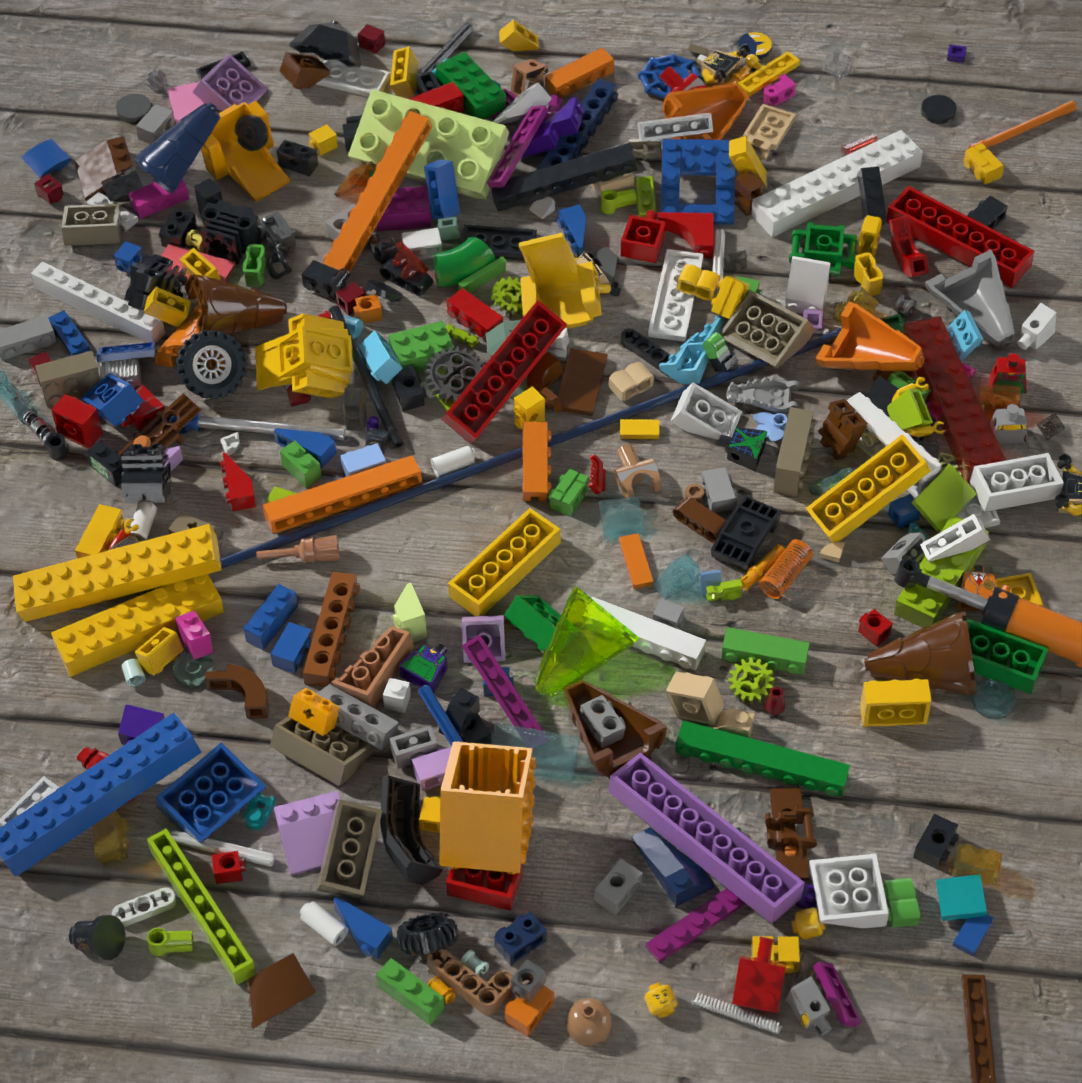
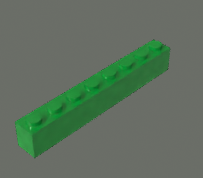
(762, 758)

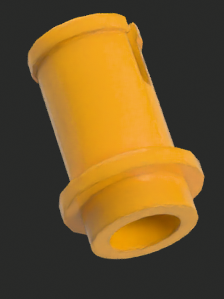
(440, 987)

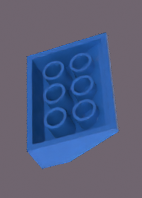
(209, 793)

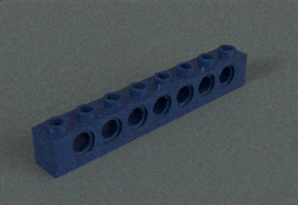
(596, 106)

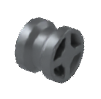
(905, 306)

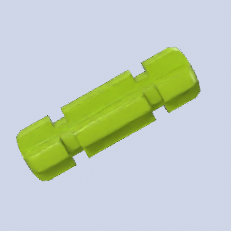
(462, 335)

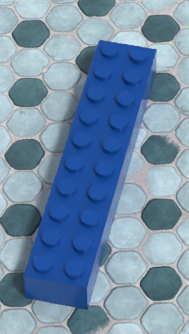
(96, 793)

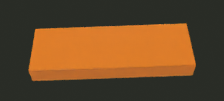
(636, 561)

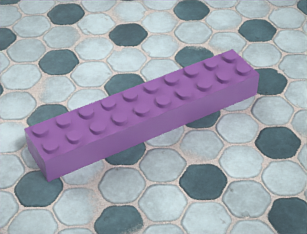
(706, 838)

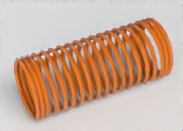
(786, 569)

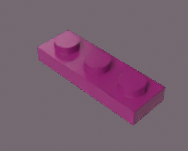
(837, 994)

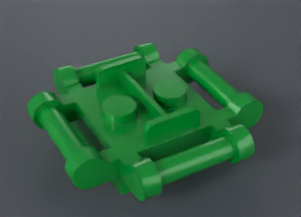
(825, 245)

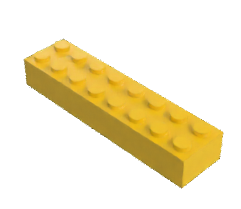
(133, 623)

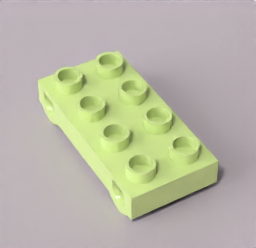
(456, 137)

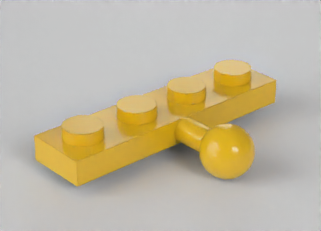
(767, 74)

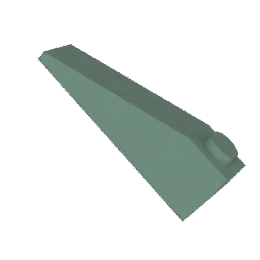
(495, 338)

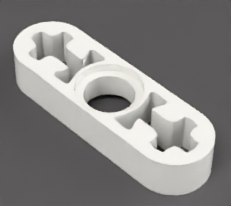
(147, 898)

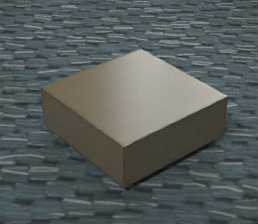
(694, 49)

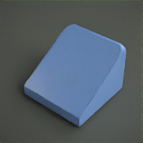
(709, 578)

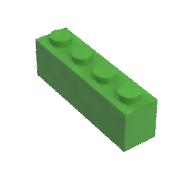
(776, 651)

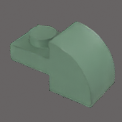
(449, 228)

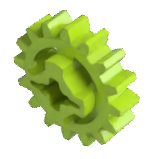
(509, 297)
(743, 684)

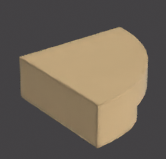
(832, 551)

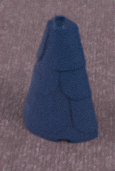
(174, 151)

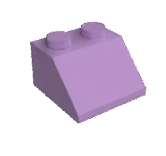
(490, 629)

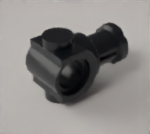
(382, 247)

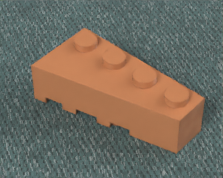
(370, 674)

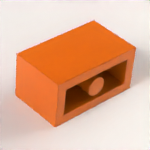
(526, 1015)

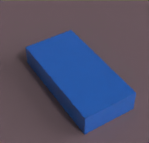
(972, 934)

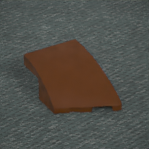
(277, 989)

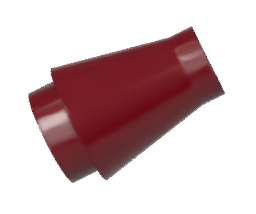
(775, 702)

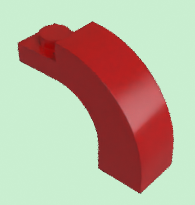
(904, 249)

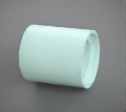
(133, 672)

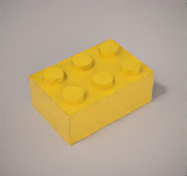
(895, 702)

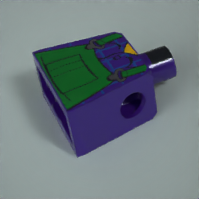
(425, 666)

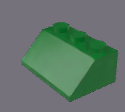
(534, 618)

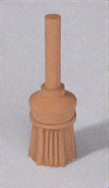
(308, 550)

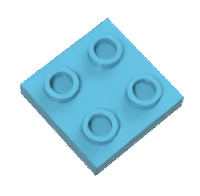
(964, 334)

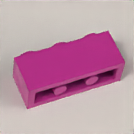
(154, 198)

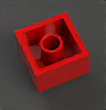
(77, 421)

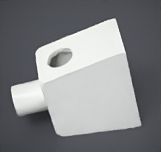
(1037, 327)

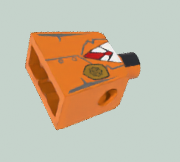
(977, 583)

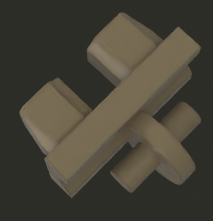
(646, 149)

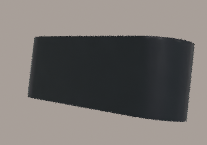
(415, 284)

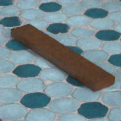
(978, 1029)

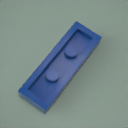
(68, 333)

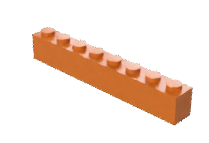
(342, 494)

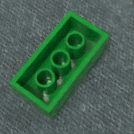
(480, 93)
(1005, 657)

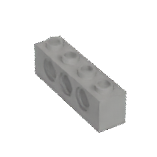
(361, 718)

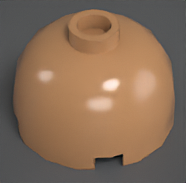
(588, 1022)

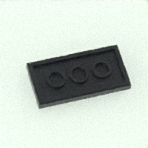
(501, 240)

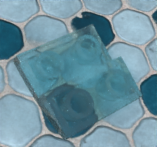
(823, 485)

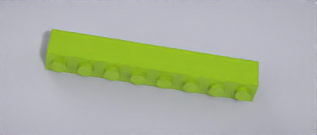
(201, 907)

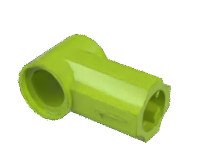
(611, 200)
(171, 941)

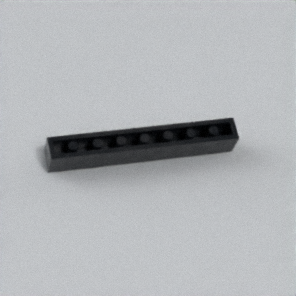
(565, 177)

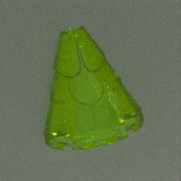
(580, 643)

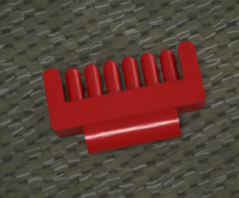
(597, 476)

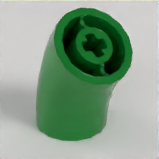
(461, 262)

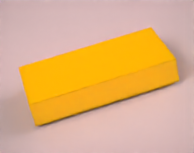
(639, 429)

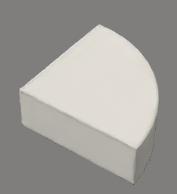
(230, 443)

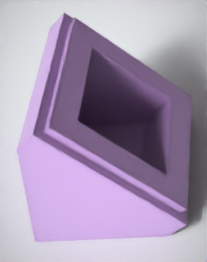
(815, 318)

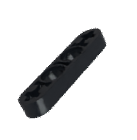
(646, 355)

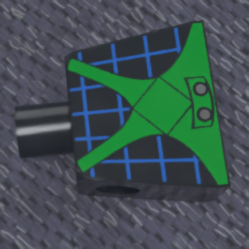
(745, 446)

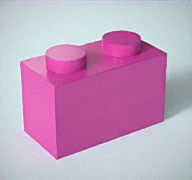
(194, 635)

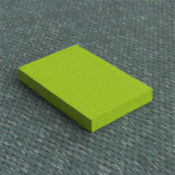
(943, 497)

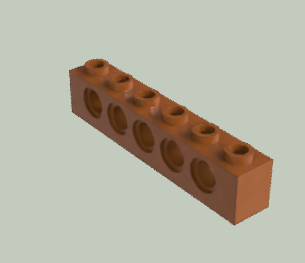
(315, 672)

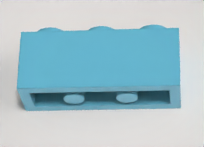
(380, 357)

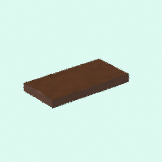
(582, 381)

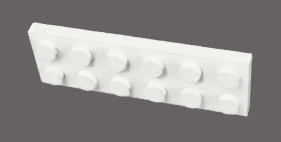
(671, 307)

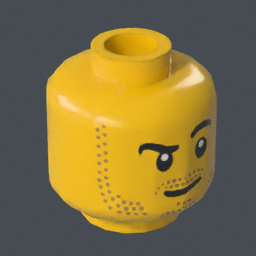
(661, 1000)

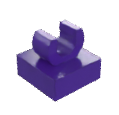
(808, 898)

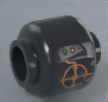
(79, 933)

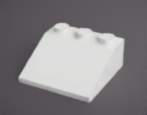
(850, 891)

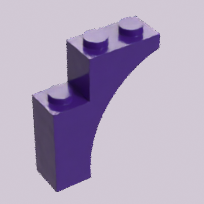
(561, 124)

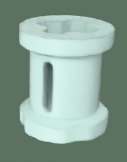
(474, 963)

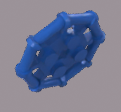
(661, 64)

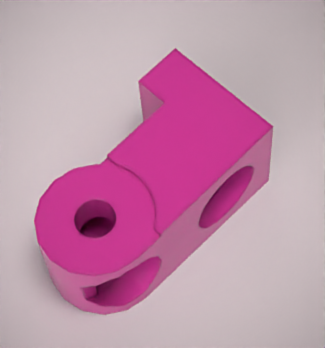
(779, 91)

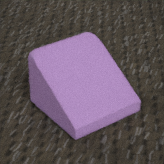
(175, 456)

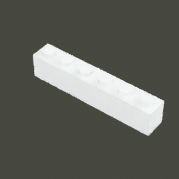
(660, 638)

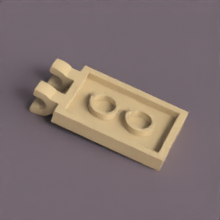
(768, 129)

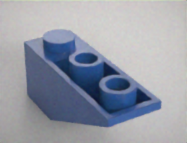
(573, 223)

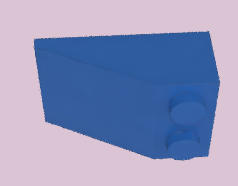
(113, 399)

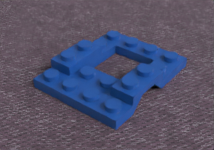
(698, 158)

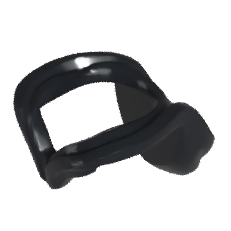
(280, 253)

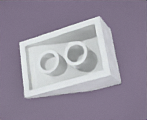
(520, 106)
(807, 285)
(705, 413)

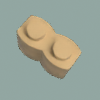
(632, 380)

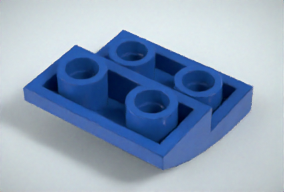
(45, 158)

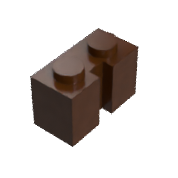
(748, 188)

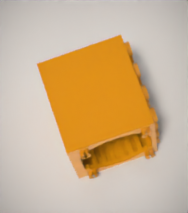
(487, 807)

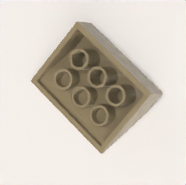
(767, 330)
(331, 756)

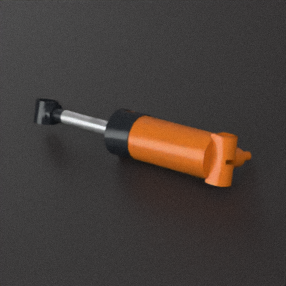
(1007, 613)

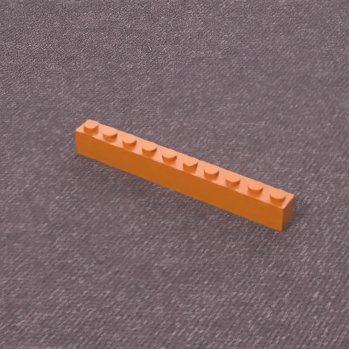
(378, 192)

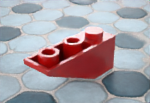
(239, 485)

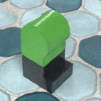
(719, 353)

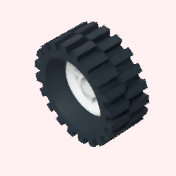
(229, 377)

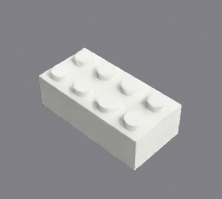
(1016, 482)

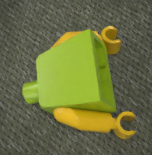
(911, 412)

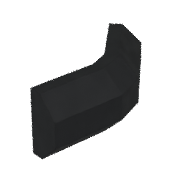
(401, 830)

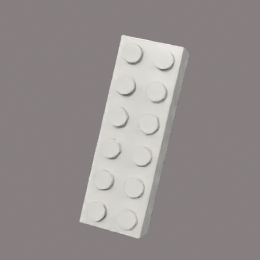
(882, 431)

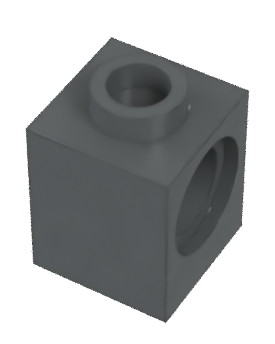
(530, 972)

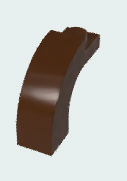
(541, 378)
(244, 682)

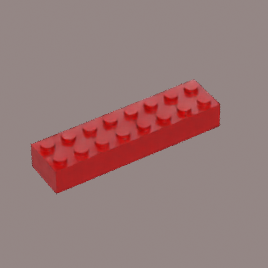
(960, 235)
(504, 372)

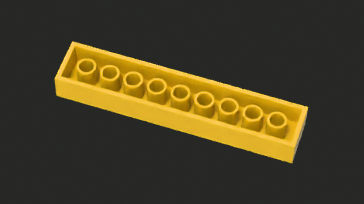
(116, 573)

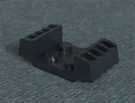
(745, 532)

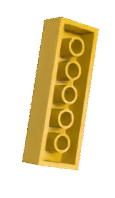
(868, 489)
(504, 563)

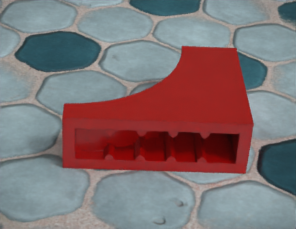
(692, 227)

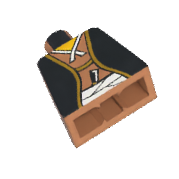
(526, 75)

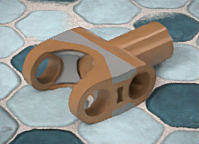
(635, 472)

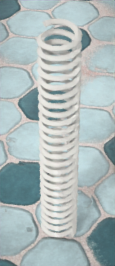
(766, 1026)

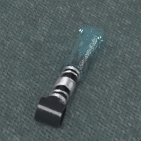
(27, 415)

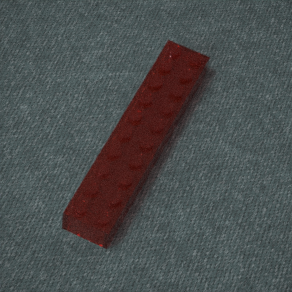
(953, 397)

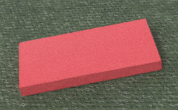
(224, 267)

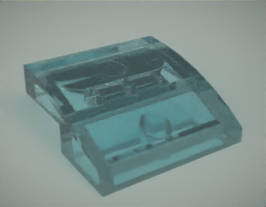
(621, 517)

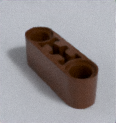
(699, 518)

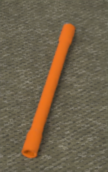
(1059, 111)

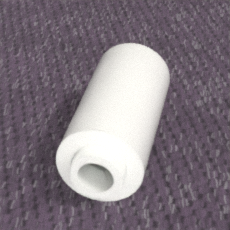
(453, 461)
(144, 518)
(323, 923)

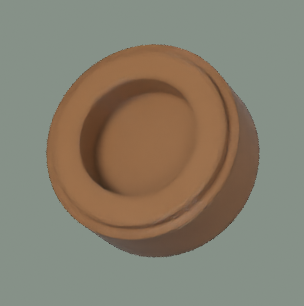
(696, 492)

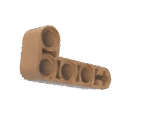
(467, 977)

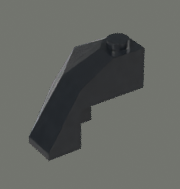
(329, 42)

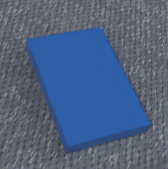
(127, 351)

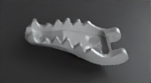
(767, 394)

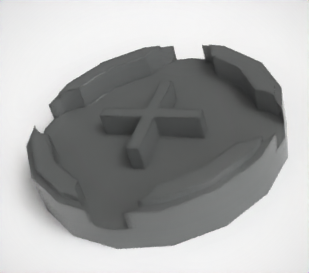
(133, 107)

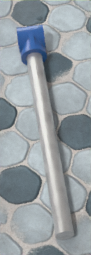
(254, 426)

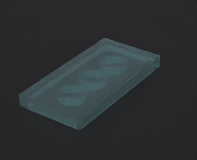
(553, 751)

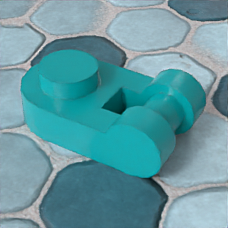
(257, 817)

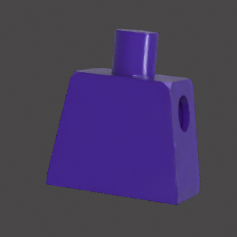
(136, 721)

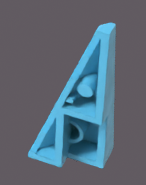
(692, 359)

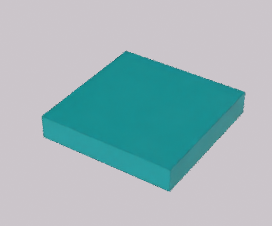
(961, 897)

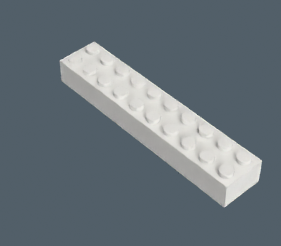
(834, 183)

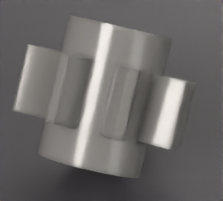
(156, 79)

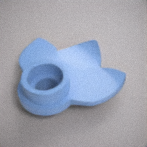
(774, 424)

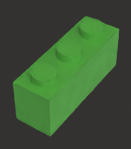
(410, 991)

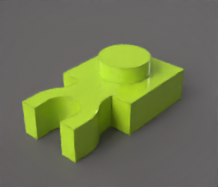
(726, 591)

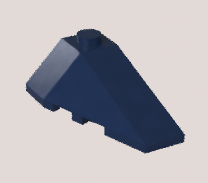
(673, 869)

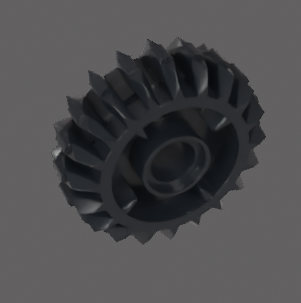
(427, 934)

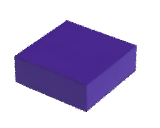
(956, 53)

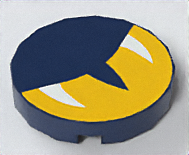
(758, 43)

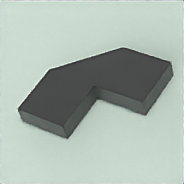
(607, 261)

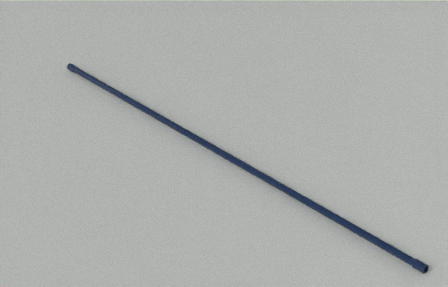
(502, 459)

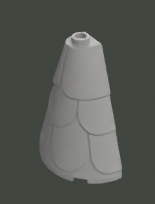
(982, 294)

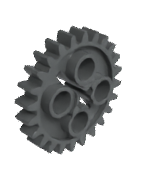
(445, 364)

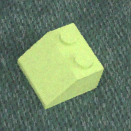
(410, 615)

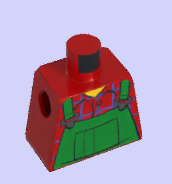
(1009, 372)

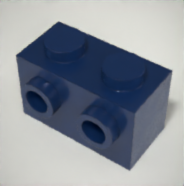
(520, 938)

